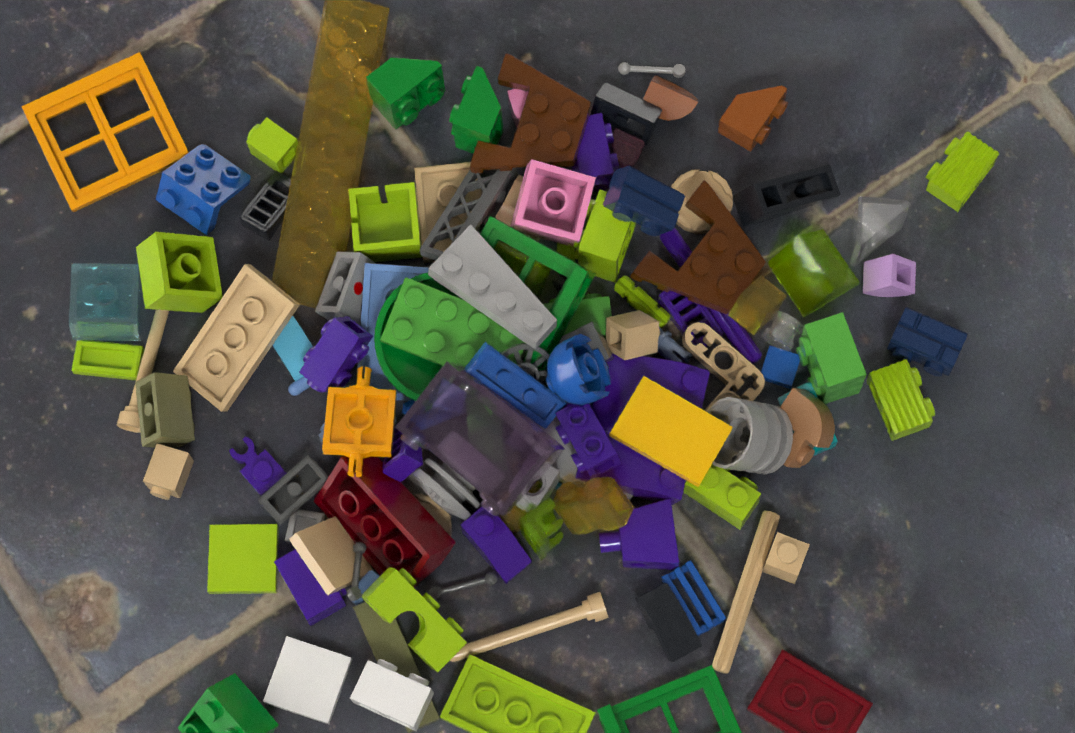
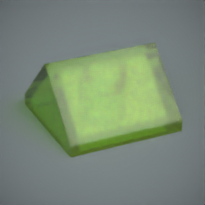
(812, 271)

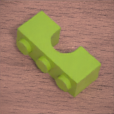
(437, 638)

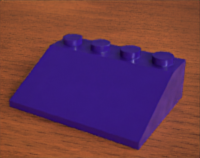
(637, 473)

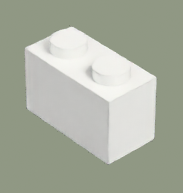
(392, 694)

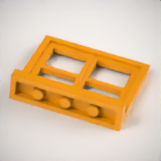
(86, 91)

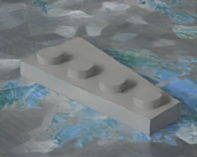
(488, 284)

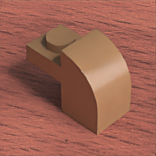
(811, 424)

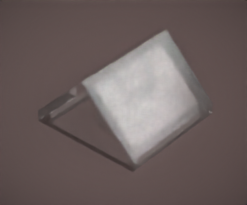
(875, 223)

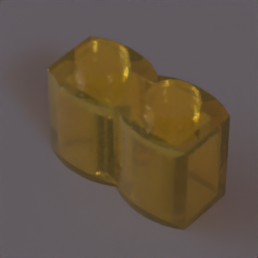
(592, 505)

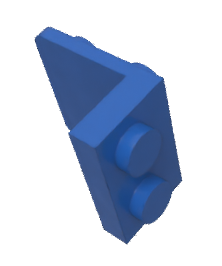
(200, 186)

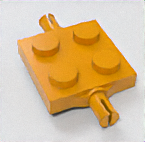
(359, 422)

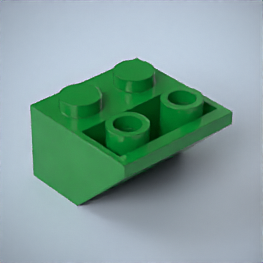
(405, 87)
(477, 115)
(228, 709)

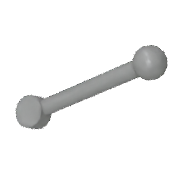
(678, 70)

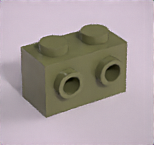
(165, 410)

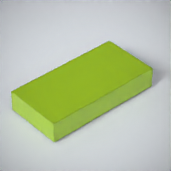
(107, 359)

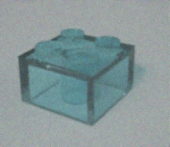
(105, 302)

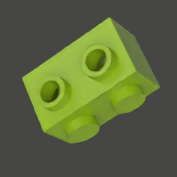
(726, 495)

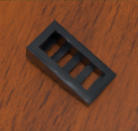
(249, 219)

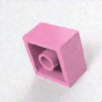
(552, 203)

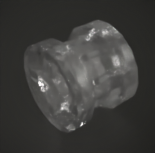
(782, 331)

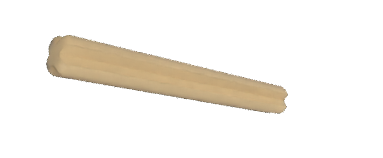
(745, 592)

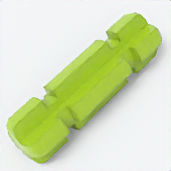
(641, 300)

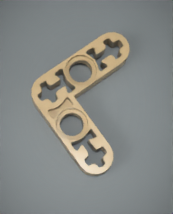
(730, 377)

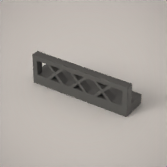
(481, 209)

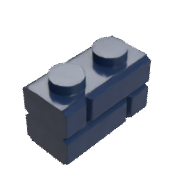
(643, 200)
(927, 342)

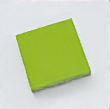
(243, 559)

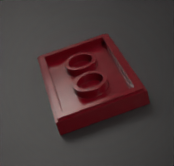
(807, 701)

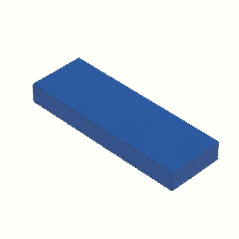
(515, 385)

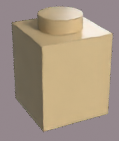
(632, 334)
(168, 472)
(786, 558)

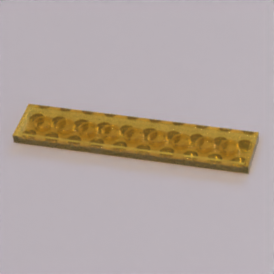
(329, 147)

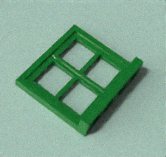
(572, 291)
(614, 717)

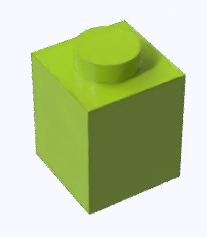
(272, 145)

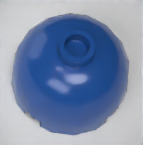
(577, 371)

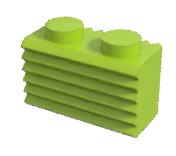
(961, 171)
(900, 399)

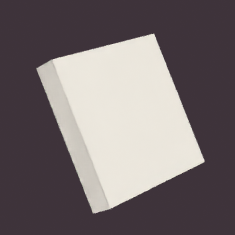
(307, 680)

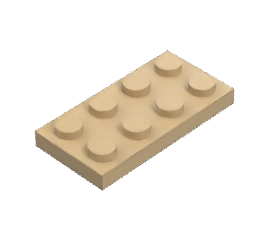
(236, 337)

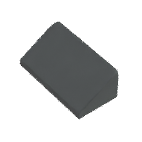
(293, 490)

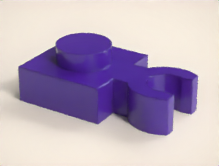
(260, 469)

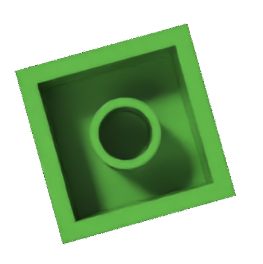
(831, 358)

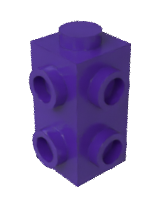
(594, 153)
(335, 354)
(591, 443)

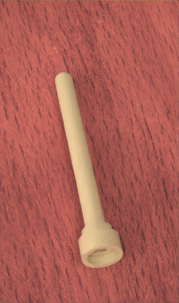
(129, 417)
(591, 609)

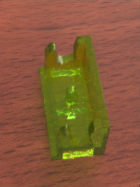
(538, 527)

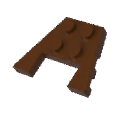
(548, 126)
(718, 266)

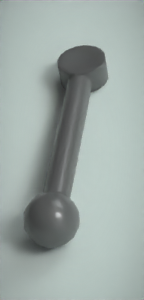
(354, 592)
(436, 592)

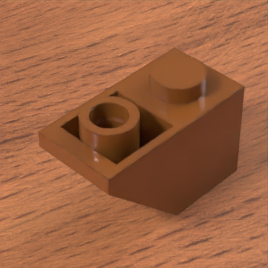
(750, 114)

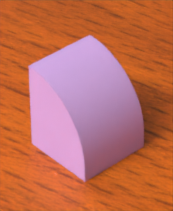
(889, 276)

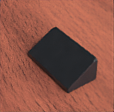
(626, 112)

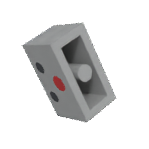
(344, 287)

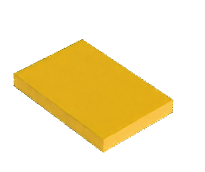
(670, 431)

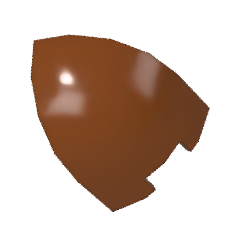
(671, 98)

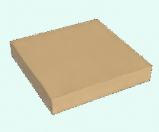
(329, 554)

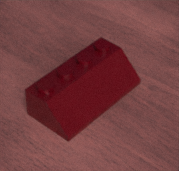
(384, 519)

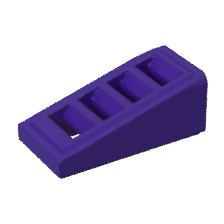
(665, 301)
(403, 459)

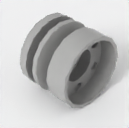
(759, 436)
(447, 489)

